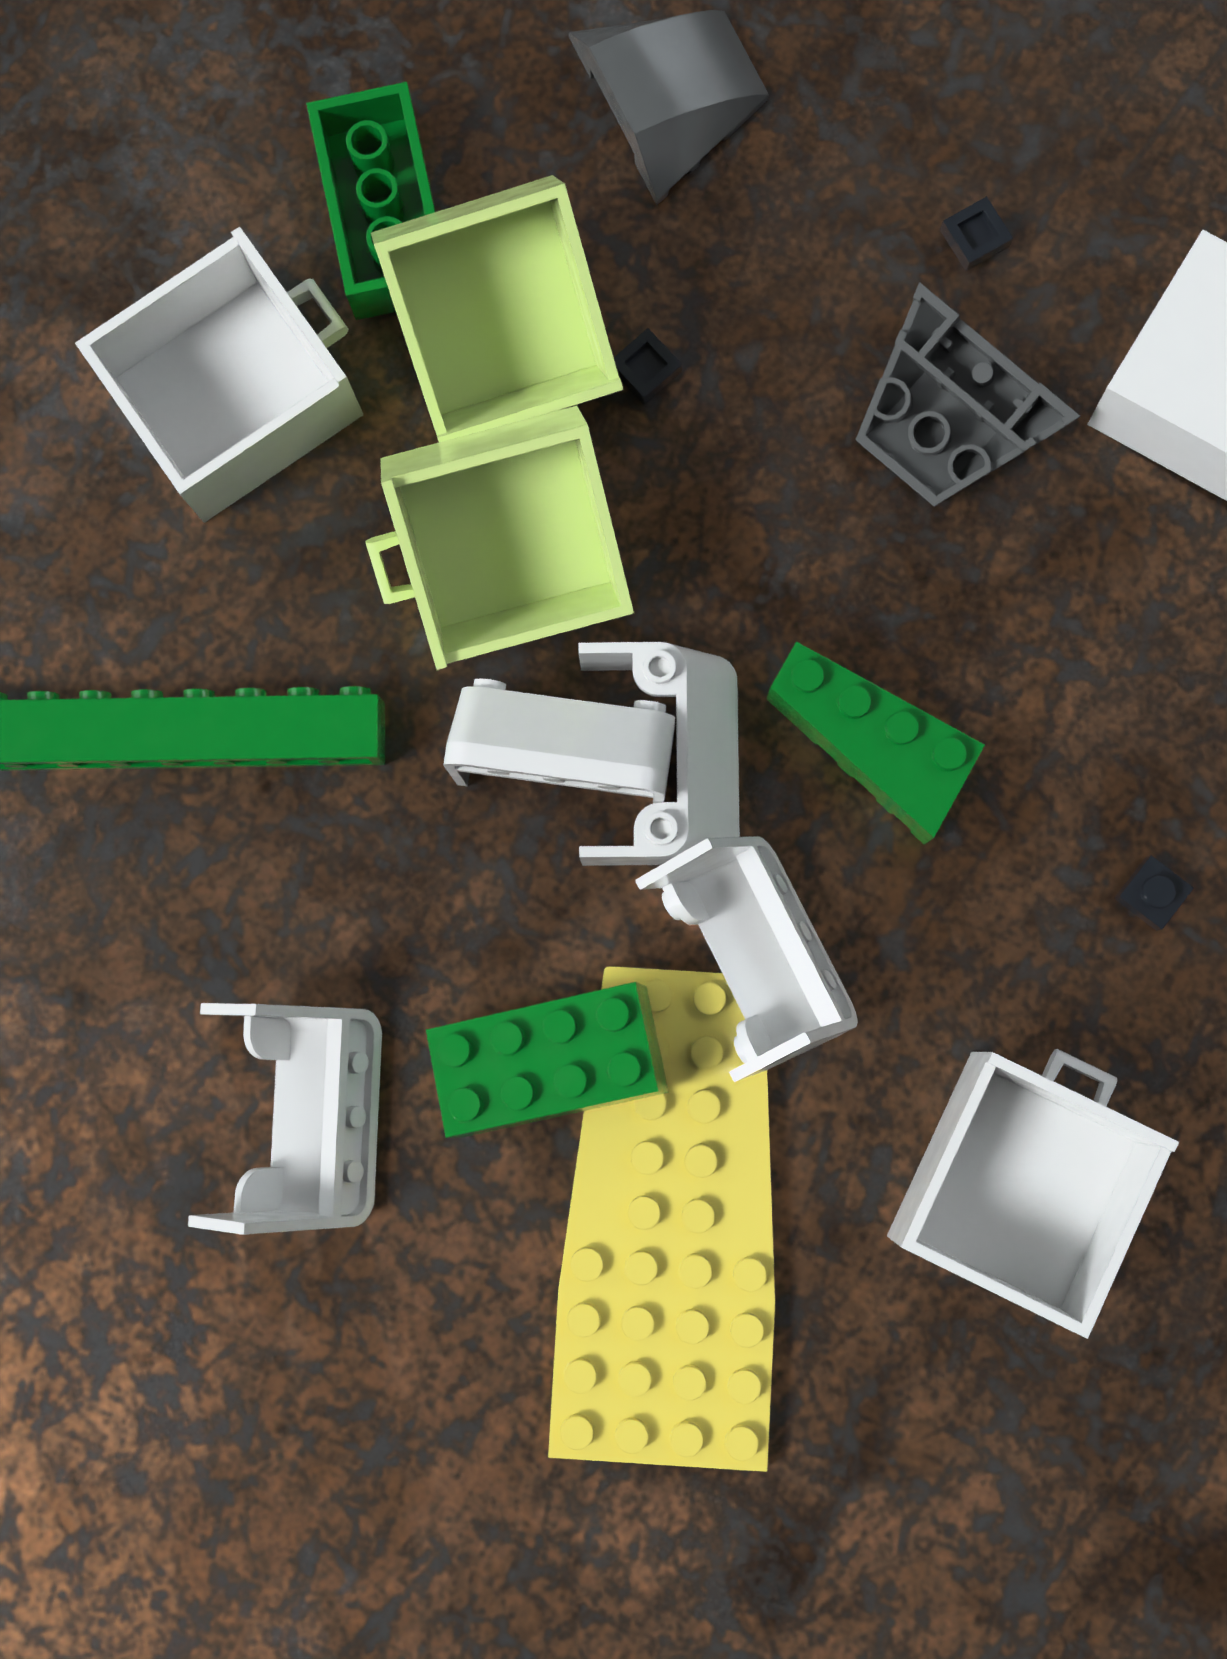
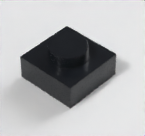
(976, 233)
(646, 366)
(1154, 893)

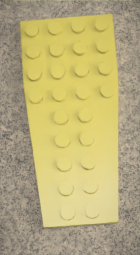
(671, 1254)

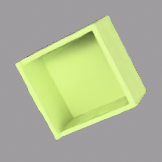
(498, 309)
(502, 536)

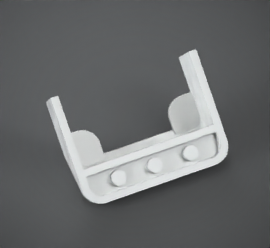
(560, 741)
(705, 748)
(761, 945)
(321, 1120)

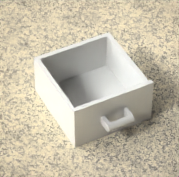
(224, 375)
(1173, 381)
(1032, 1187)

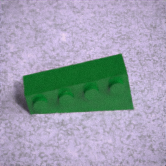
(877, 738)

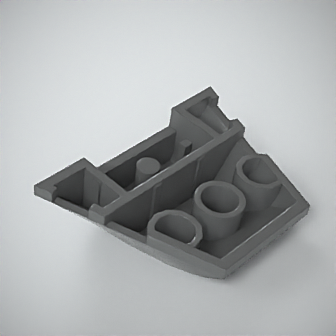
(673, 88)
(953, 405)

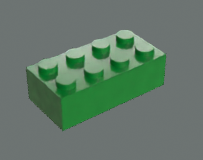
(370, 180)
(546, 1060)

